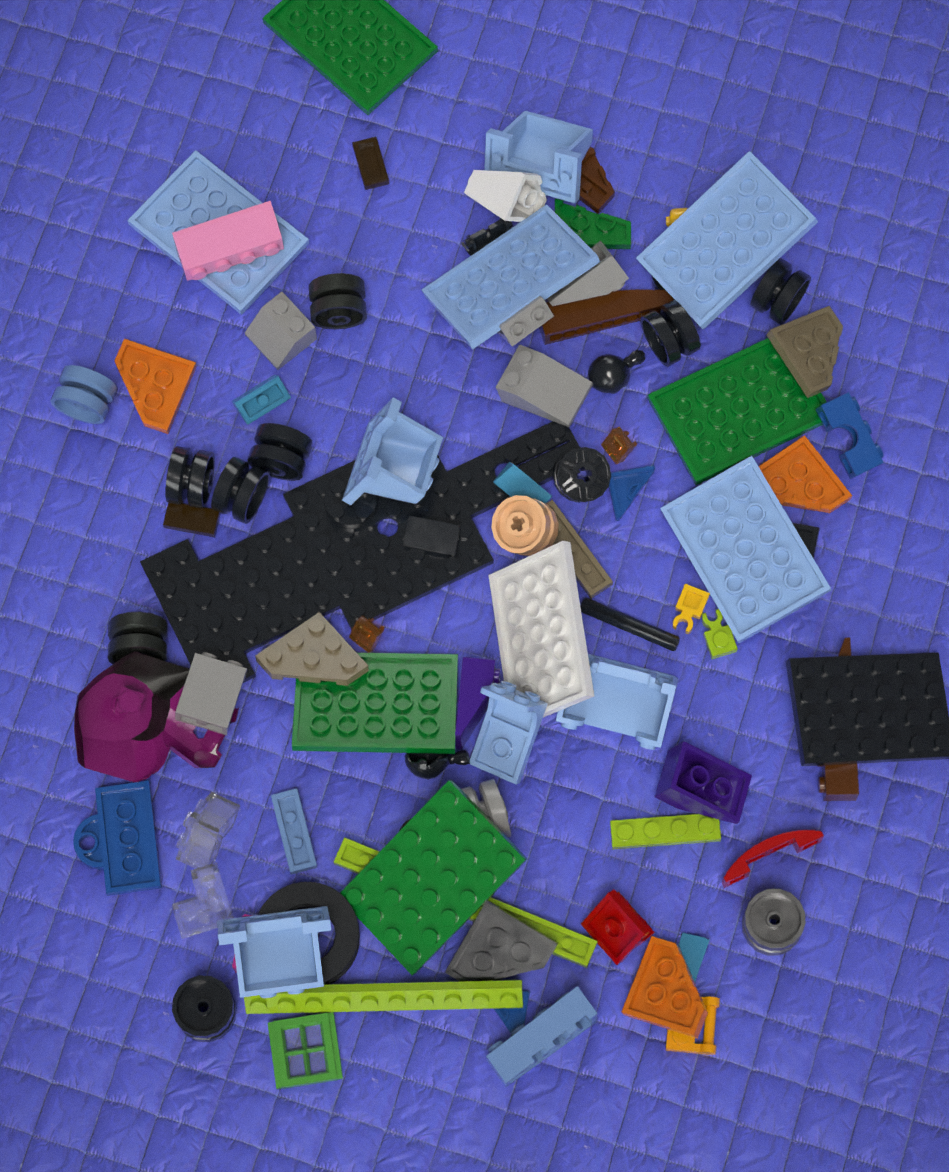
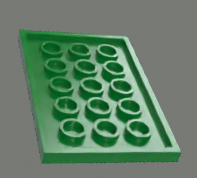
(354, 44)
(734, 410)
(393, 708)
(432, 877)

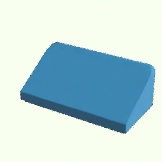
(261, 399)
(516, 482)
(693, 951)

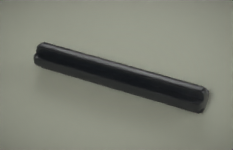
(630, 624)

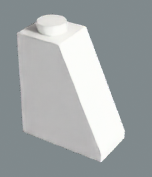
(507, 194)

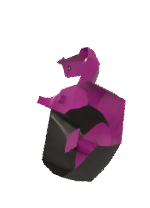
(130, 724)

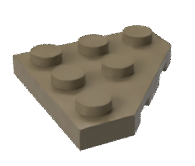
(809, 348)
(313, 655)

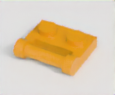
(683, 1043)

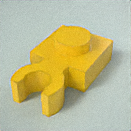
(690, 604)

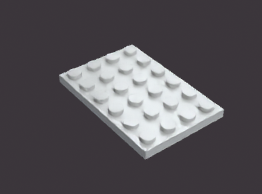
(542, 628)

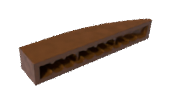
(601, 313)
(841, 780)

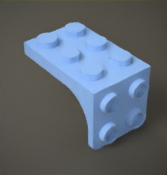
(507, 731)

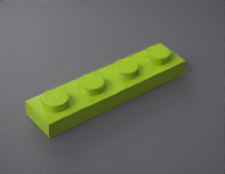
(664, 831)

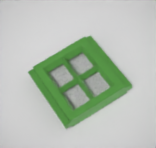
(305, 1050)

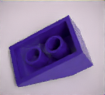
(471, 702)
(702, 784)

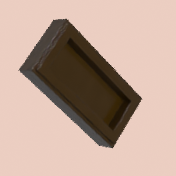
(370, 163)
(191, 519)

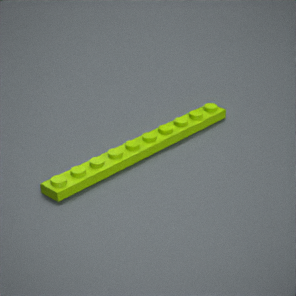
(570, 945)
(393, 997)

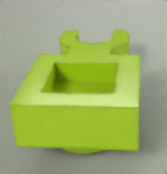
(719, 639)

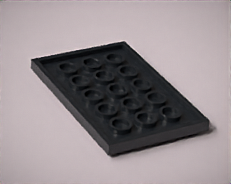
(869, 708)

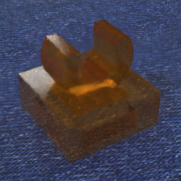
(618, 445)
(366, 634)

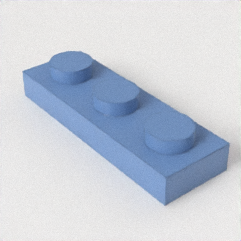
(294, 831)

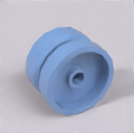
(83, 394)

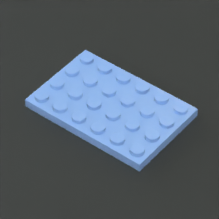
(203, 193)
(727, 239)
(509, 274)
(745, 549)

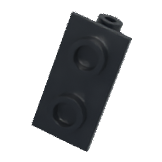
(484, 237)

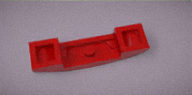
(799, 839)

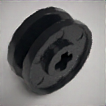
(586, 460)

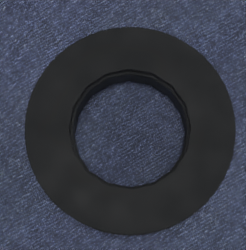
(347, 933)

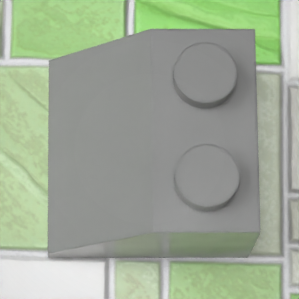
(281, 331)

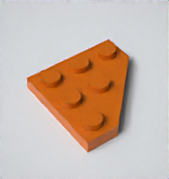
(154, 382)
(804, 479)
(666, 991)

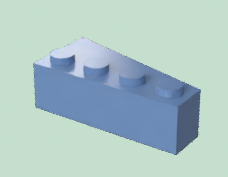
(542, 1036)

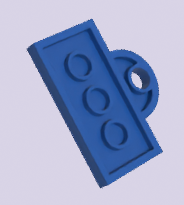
(123, 838)

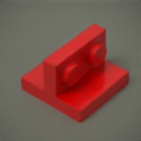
(617, 926)

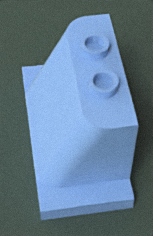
(544, 148)
(394, 458)
(276, 950)

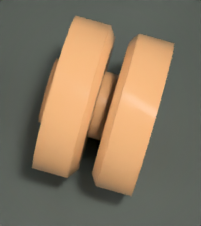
(524, 525)

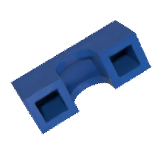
(844, 414)

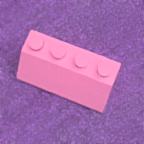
(228, 241)

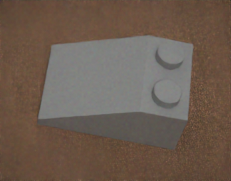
(597, 281)
(543, 386)

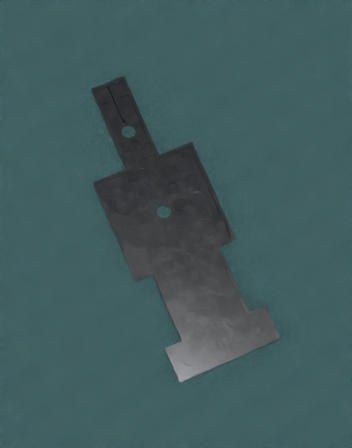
(315, 566)

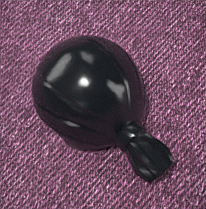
(612, 372)
(433, 764)

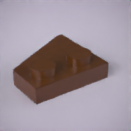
(594, 186)

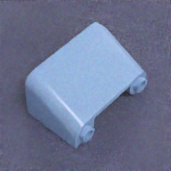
(625, 701)

